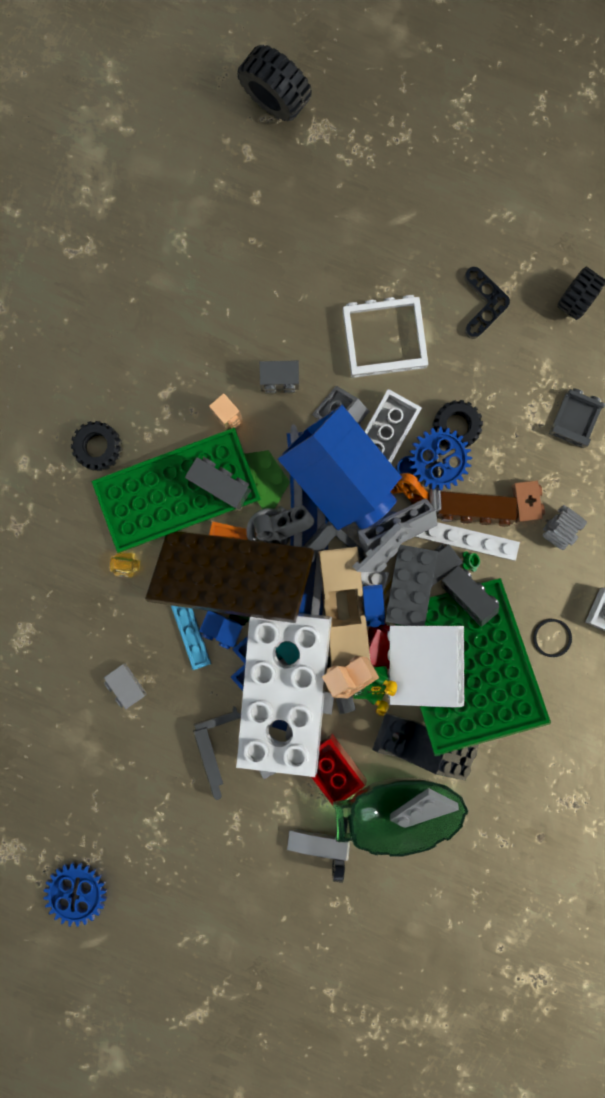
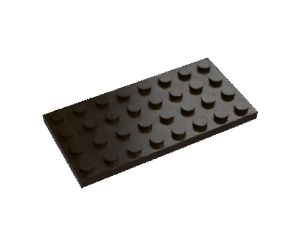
(231, 576)

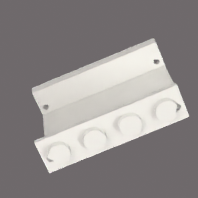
(427, 665)

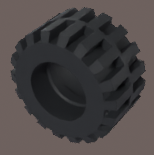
(581, 293)
(467, 412)
(85, 434)

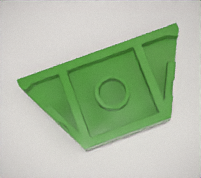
(268, 478)

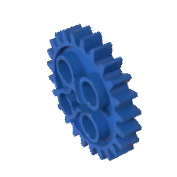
(448, 473)
(91, 897)

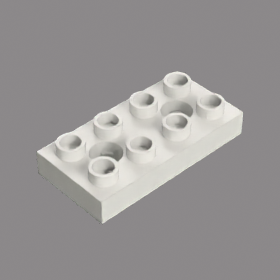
(284, 693)

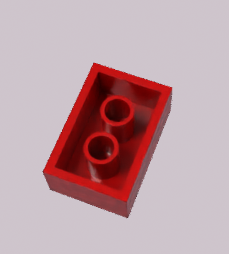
(336, 772)

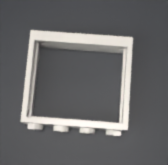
(389, 367)

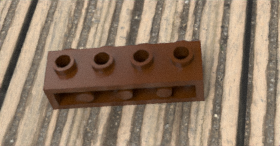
(477, 508)

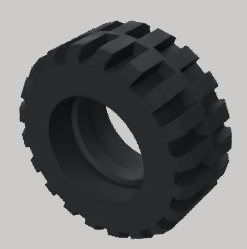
(274, 82)

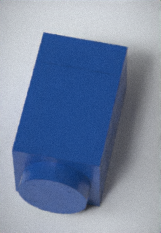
(342, 471)

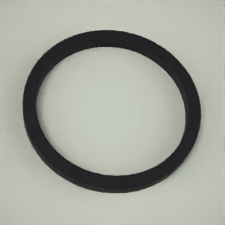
(552, 655)

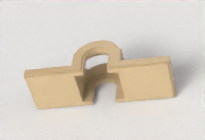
(347, 636)

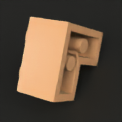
(348, 680)

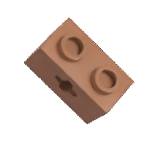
(525, 511)

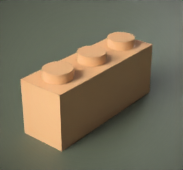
(226, 412)

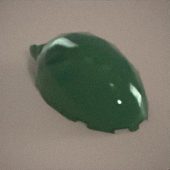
(371, 823)

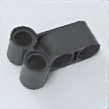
(282, 525)

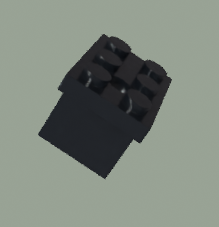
(411, 742)

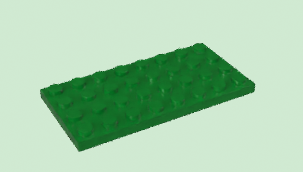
(159, 500)

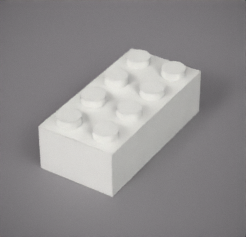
(392, 423)

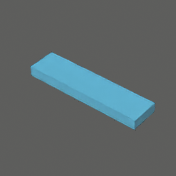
(191, 637)

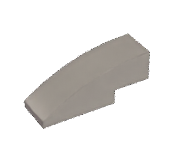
(317, 845)

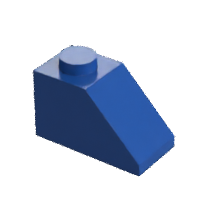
(373, 605)

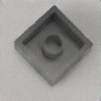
(279, 376)

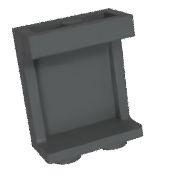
(576, 417)

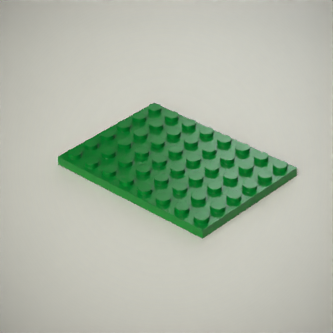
(498, 678)

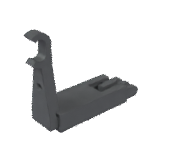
(325, 534)
(206, 750)

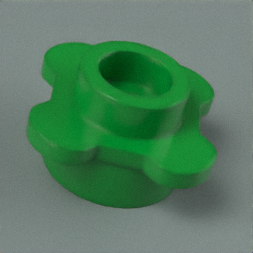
(470, 561)

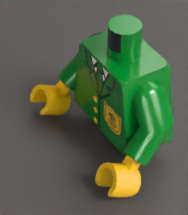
(377, 690)

